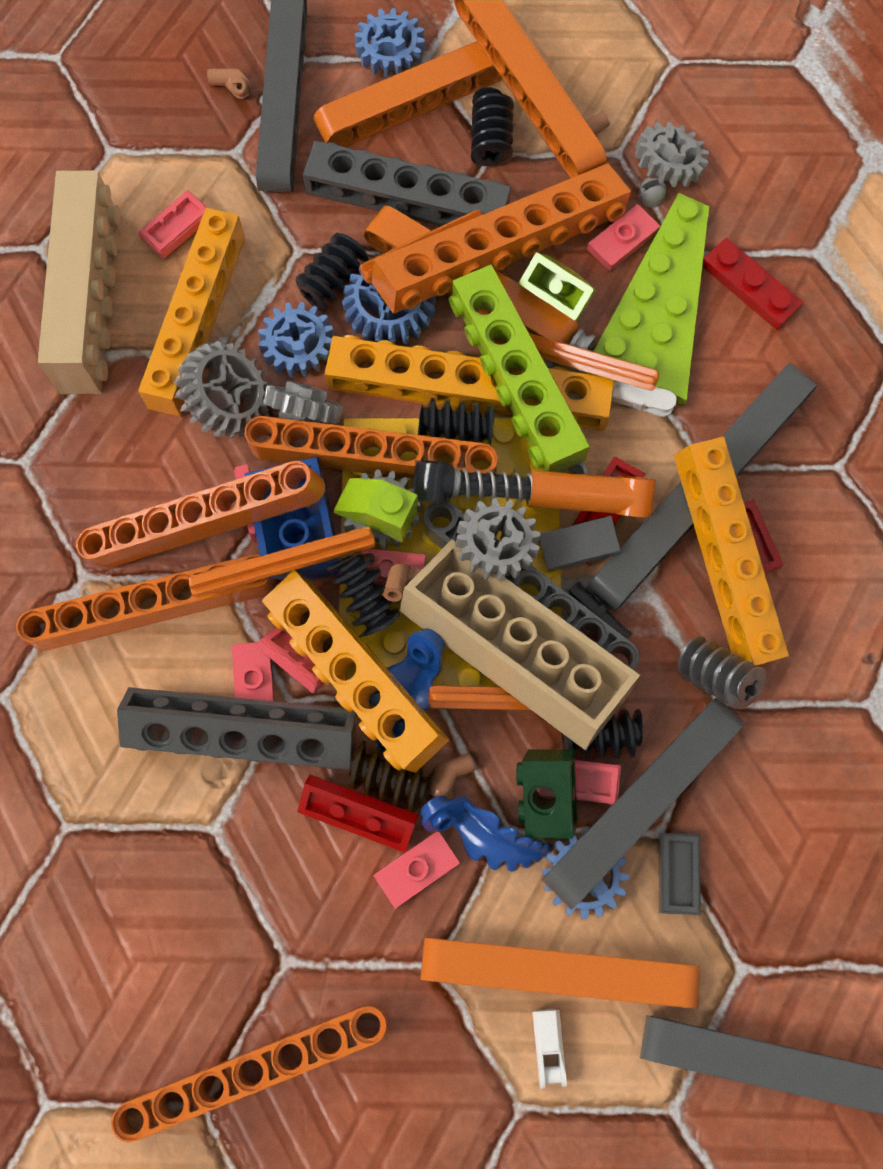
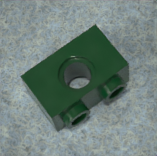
(548, 816)

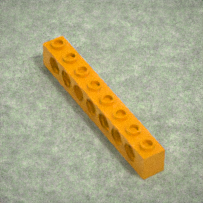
(415, 386)

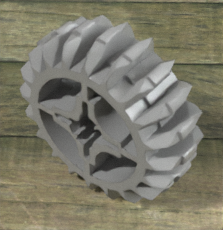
(218, 400)

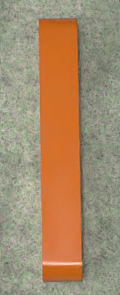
(533, 85)
(405, 95)
(540, 318)
(355, 442)
(216, 517)
(131, 615)
(560, 973)
(235, 1084)

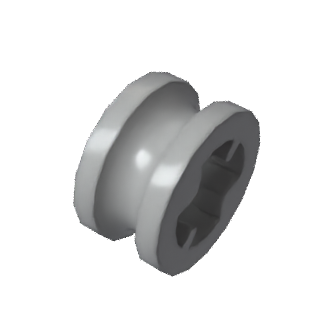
(583, 341)

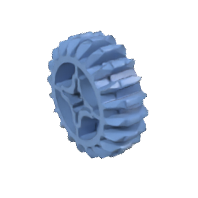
(389, 325)

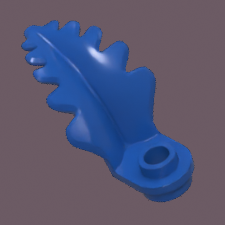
(416, 672)
(482, 833)

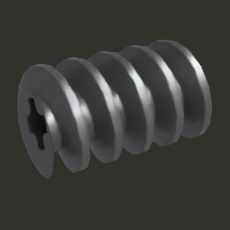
(721, 672)

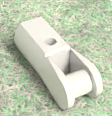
(656, 402)
(549, 1041)

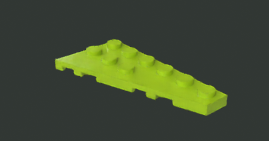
(661, 303)

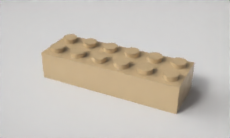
(78, 283)
(519, 645)

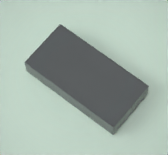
(579, 544)
(679, 874)

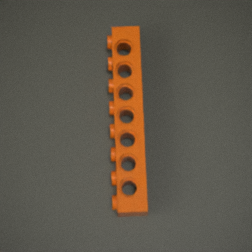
(500, 237)

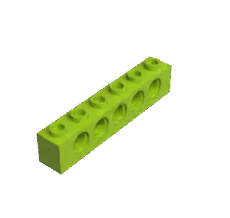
(485, 291)

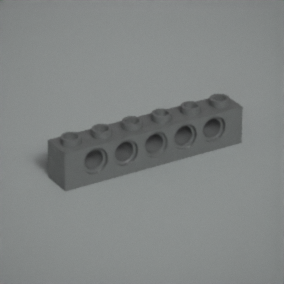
(419, 203)
(237, 728)

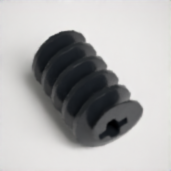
(491, 127)
(329, 268)
(457, 422)
(364, 592)
(615, 734)

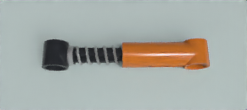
(542, 489)

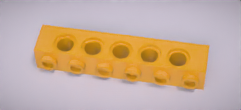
(192, 306)
(730, 552)
(421, 735)

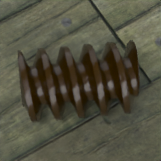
(389, 780)

